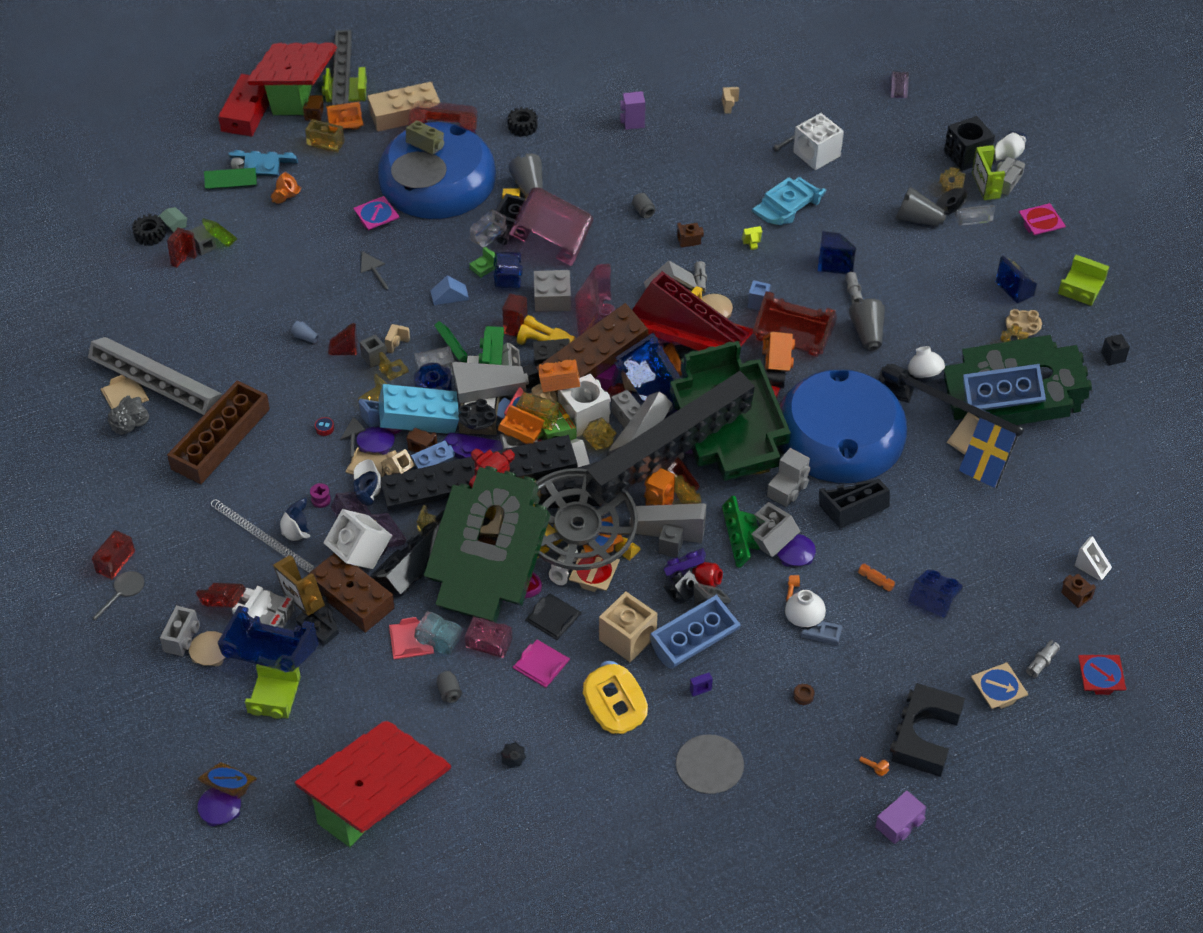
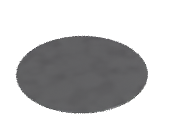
(418, 169)
(710, 764)

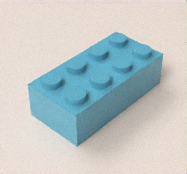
(418, 408)

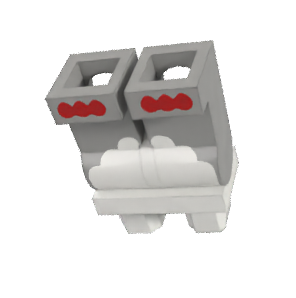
(268, 606)

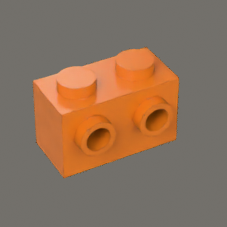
(659, 488)

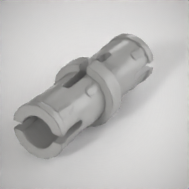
(700, 271)
(854, 287)
(1043, 659)

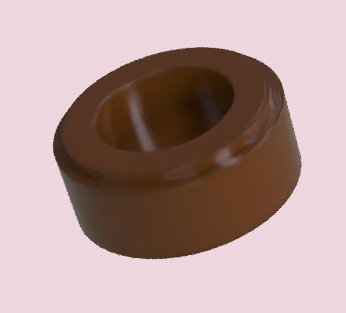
(803, 694)

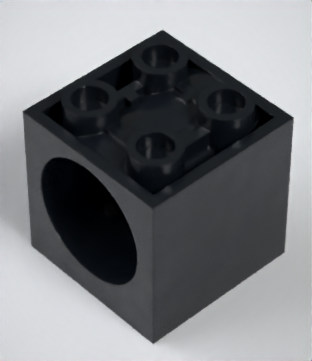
(964, 138)

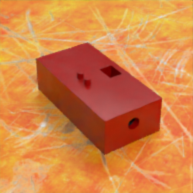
(244, 108)

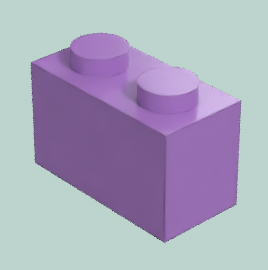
(633, 110)
(901, 817)

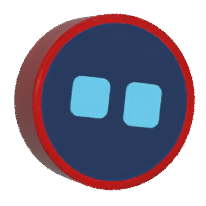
(324, 426)

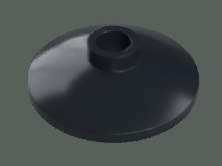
(952, 200)

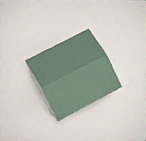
(173, 219)

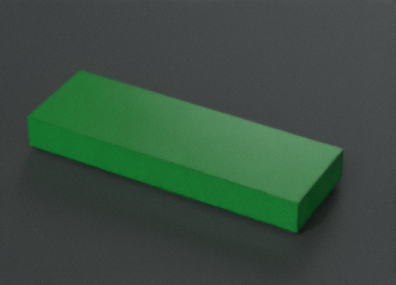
(230, 178)
(450, 339)

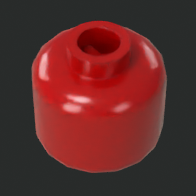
(708, 574)

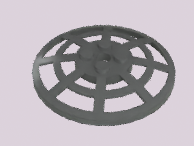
(591, 522)

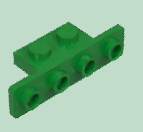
(492, 346)
(740, 527)

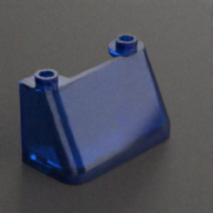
(648, 368)
(266, 644)

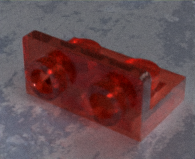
(181, 245)
(221, 595)

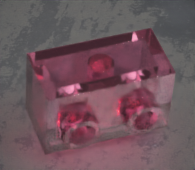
(488, 637)

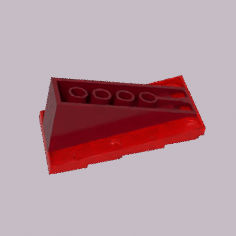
(684, 318)

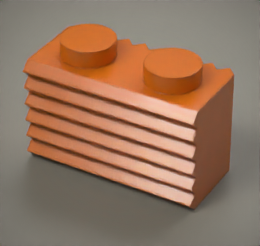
(559, 375)

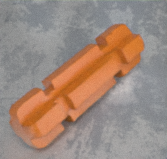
(876, 577)

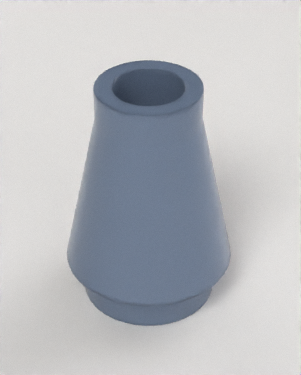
(303, 331)

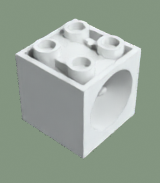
(818, 141)
(585, 403)
(357, 539)

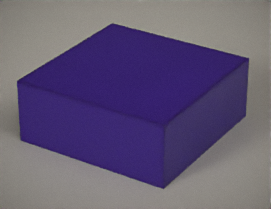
(701, 684)

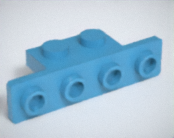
(264, 163)

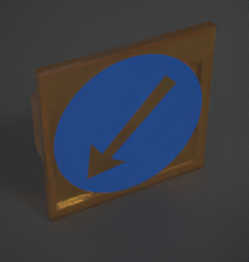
(227, 779)

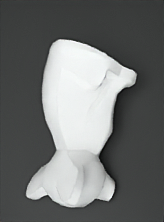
(558, 574)

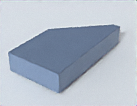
(824, 632)

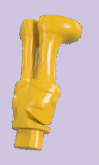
(527, 331)

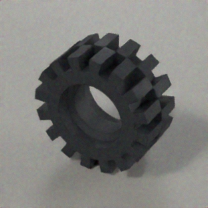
(522, 128)
(152, 236)

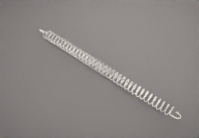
(263, 536)

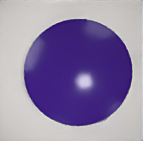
(375, 440)
(797, 552)
(218, 807)

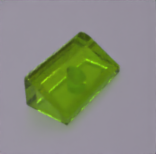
(219, 232)

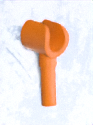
(794, 581)
(880, 768)

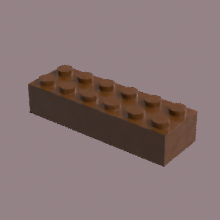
(603, 342)
(218, 432)

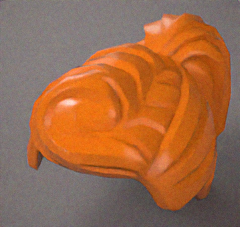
(285, 188)

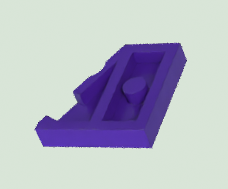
(689, 560)

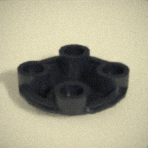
(477, 415)

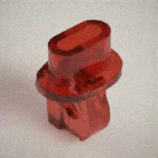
(616, 389)

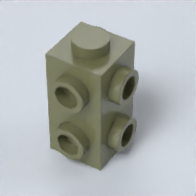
(424, 137)

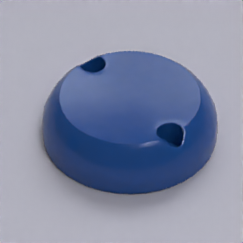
(467, 179)
(844, 425)

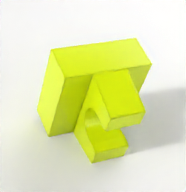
(752, 236)

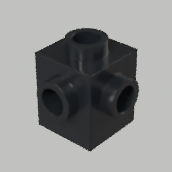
(681, 585)

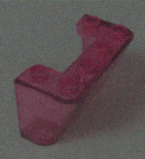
(554, 221)

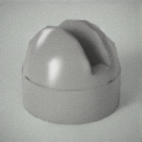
(237, 163)

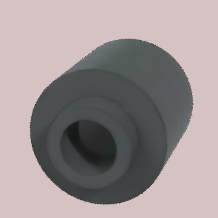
(643, 205)
(448, 687)

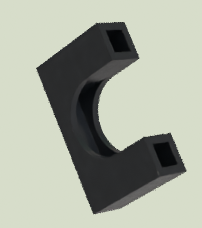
(909, 747)

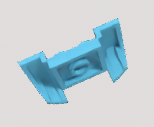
(786, 199)

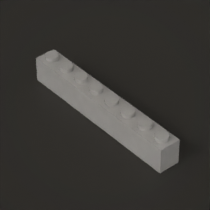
(153, 375)

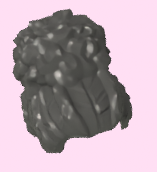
(127, 415)

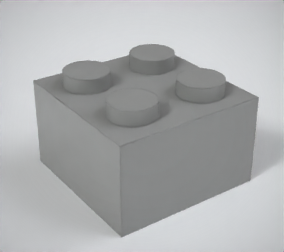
(552, 290)

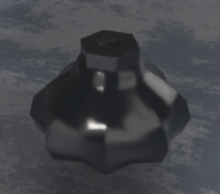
(513, 754)

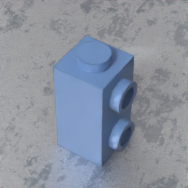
(433, 455)

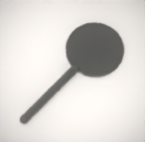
(126, 585)

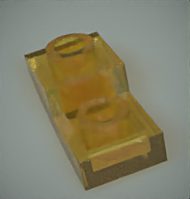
(686, 494)

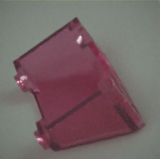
(590, 298)

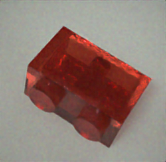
(514, 314)
(113, 554)

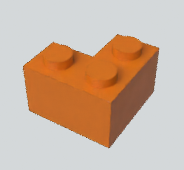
(778, 351)

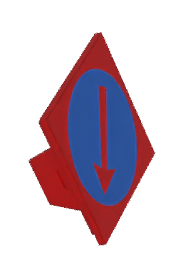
(1102, 673)

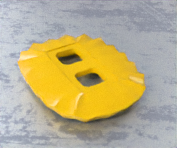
(602, 706)

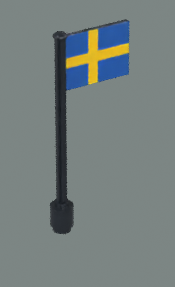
(991, 440)

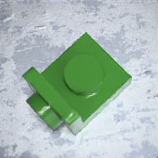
(483, 264)

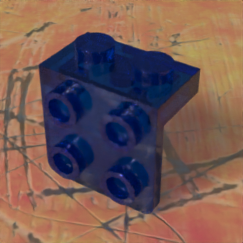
(935, 592)

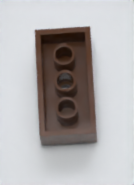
(353, 592)

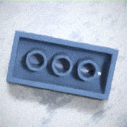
(1004, 387)
(693, 632)

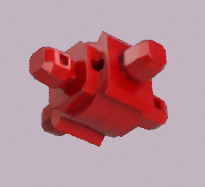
(495, 460)

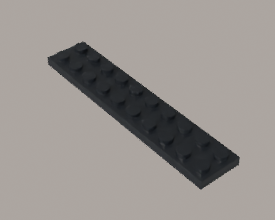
(437, 480)

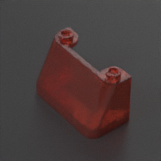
(463, 114)
(809, 326)

